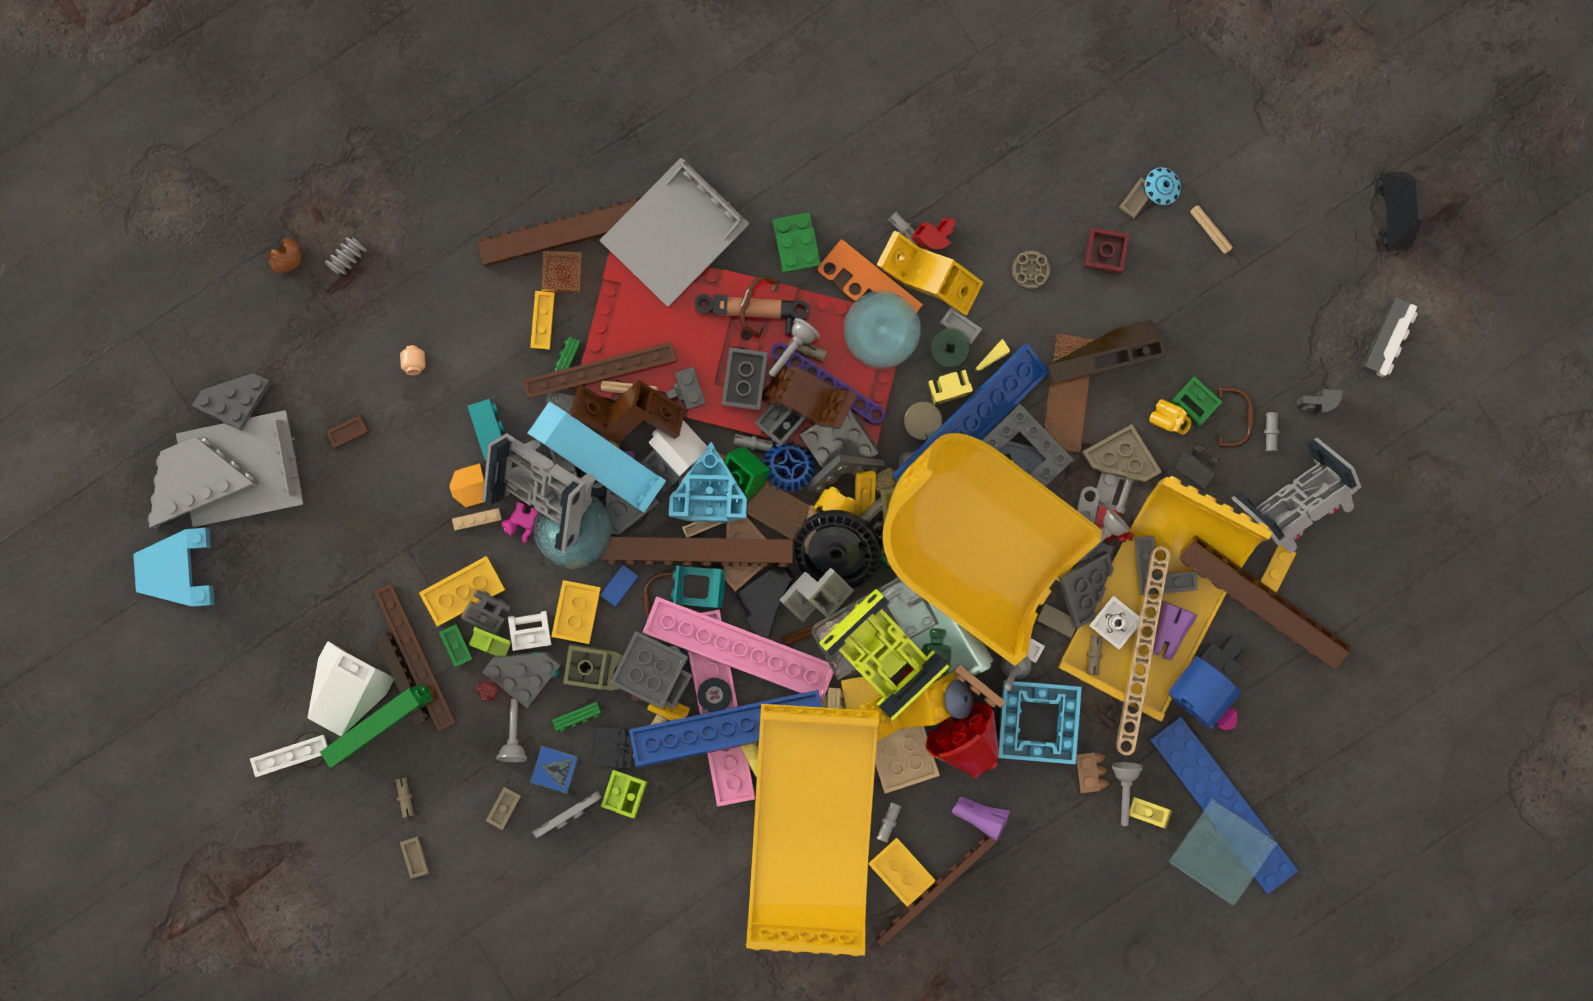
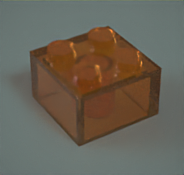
(562, 272)

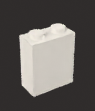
(679, 452)

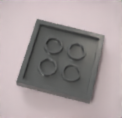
(828, 442)
(649, 670)

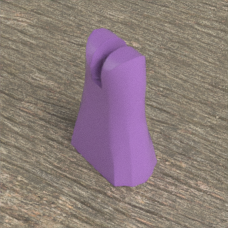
(1171, 628)
(986, 818)

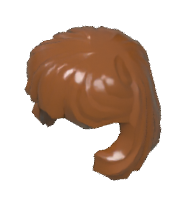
(286, 258)

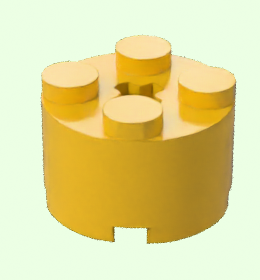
(833, 500)

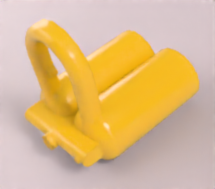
(1170, 417)

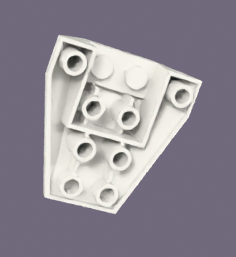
(345, 689)

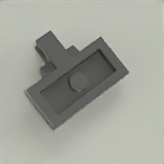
(687, 389)

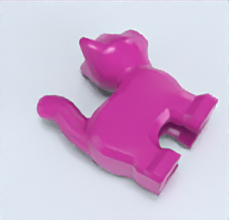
(522, 519)

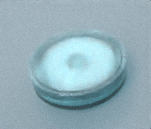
(881, 329)
(592, 540)

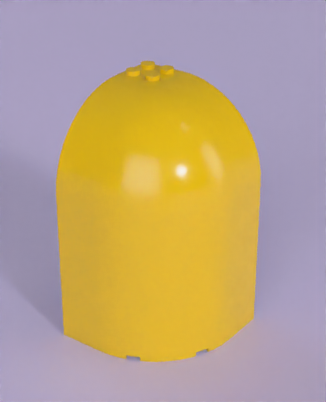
(982, 539)

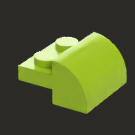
(624, 794)

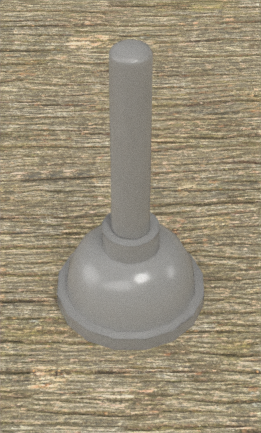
(803, 334)
(1112, 525)
(1015, 672)
(512, 751)
(1126, 773)

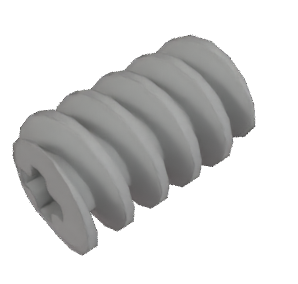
(345, 256)

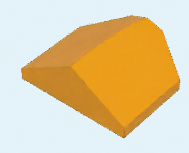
(468, 485)

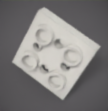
(1116, 622)

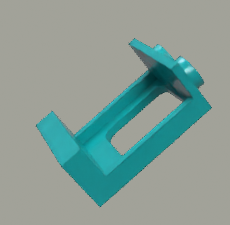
(715, 591)

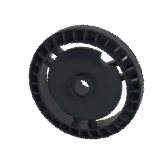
(826, 539)

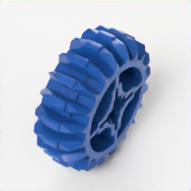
(803, 463)

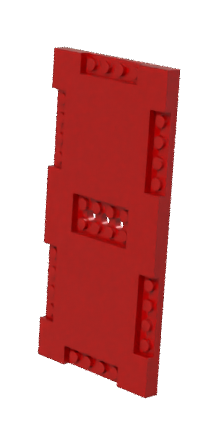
(635, 319)

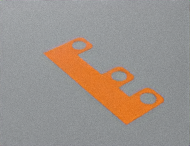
(863, 273)

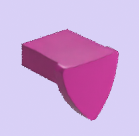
(1228, 720)

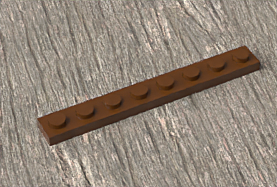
(599, 370)
(414, 655)
(941, 884)

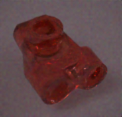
(487, 690)

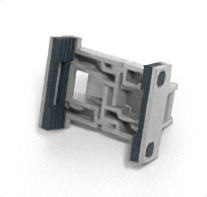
(537, 484)
(1309, 497)

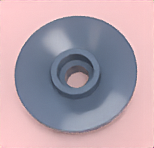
(958, 699)

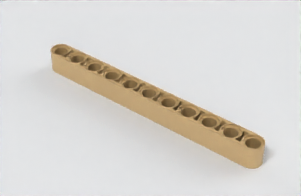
(1145, 660)

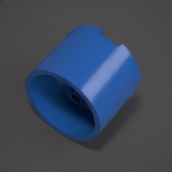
(1204, 692)

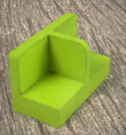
(490, 642)

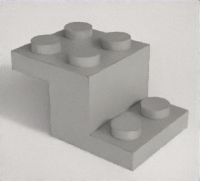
(823, 595)

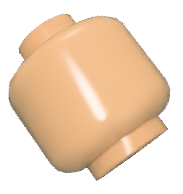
(412, 360)

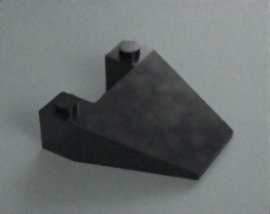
(1402, 209)

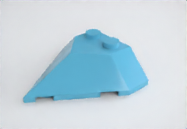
(708, 492)

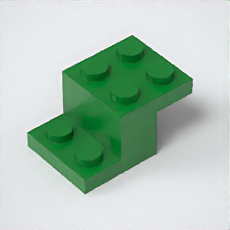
(796, 242)

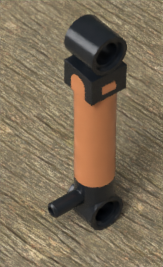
(759, 308)

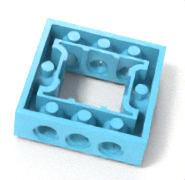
(1067, 724)

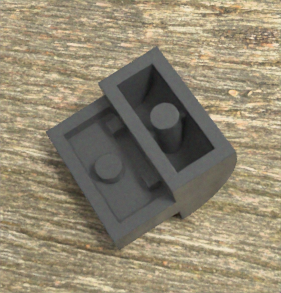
(1323, 401)
(779, 423)
(660, 467)

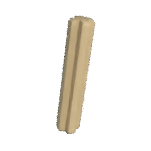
(1211, 229)
(618, 387)

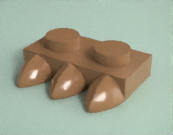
(1089, 771)

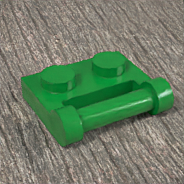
(1201, 397)

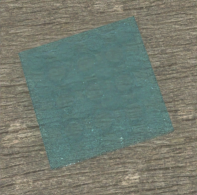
(1223, 852)

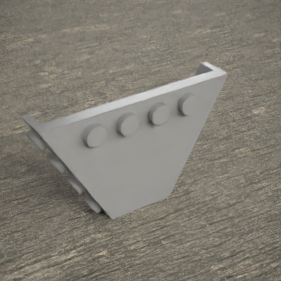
(191, 478)

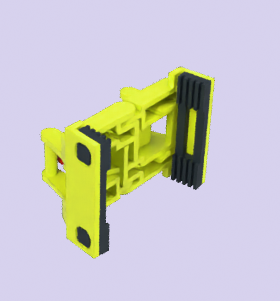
(889, 661)

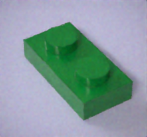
(455, 645)

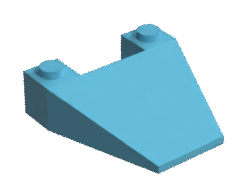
(166, 569)

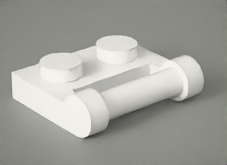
(529, 637)

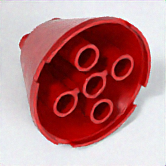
(967, 742)

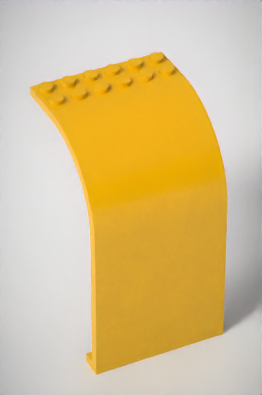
(1173, 518)
(812, 829)

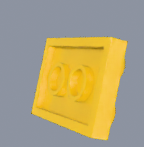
(576, 612)
(901, 872)

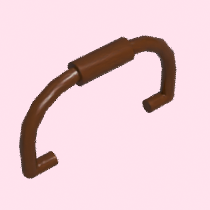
(746, 300)
(1250, 417)
(646, 598)

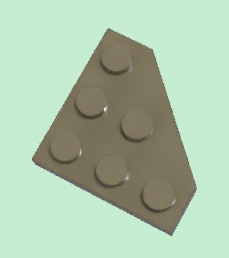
(1123, 456)

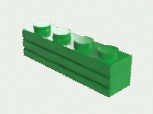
(568, 354)
(572, 718)

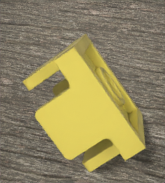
(950, 388)

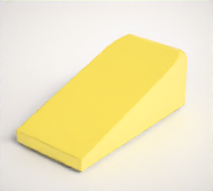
(996, 354)
(1150, 812)

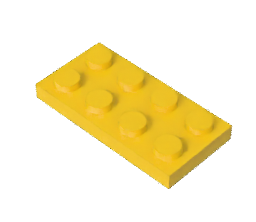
(451, 595)

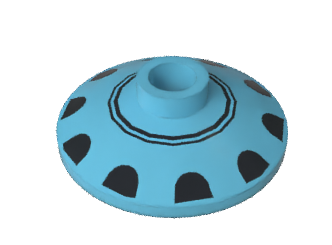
(1156, 190)

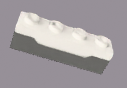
(1389, 337)

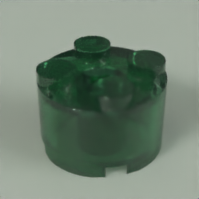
(961, 349)

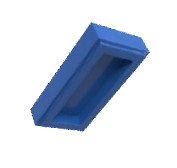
(619, 585)

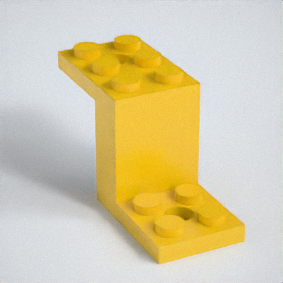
(930, 273)
(925, 710)

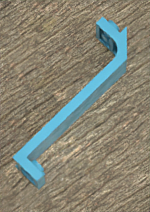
(596, 457)

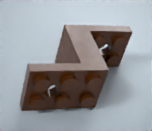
(809, 397)
(628, 411)

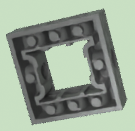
(1021, 421)

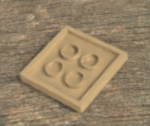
(904, 759)

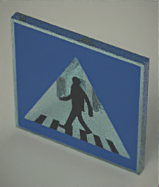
(554, 769)

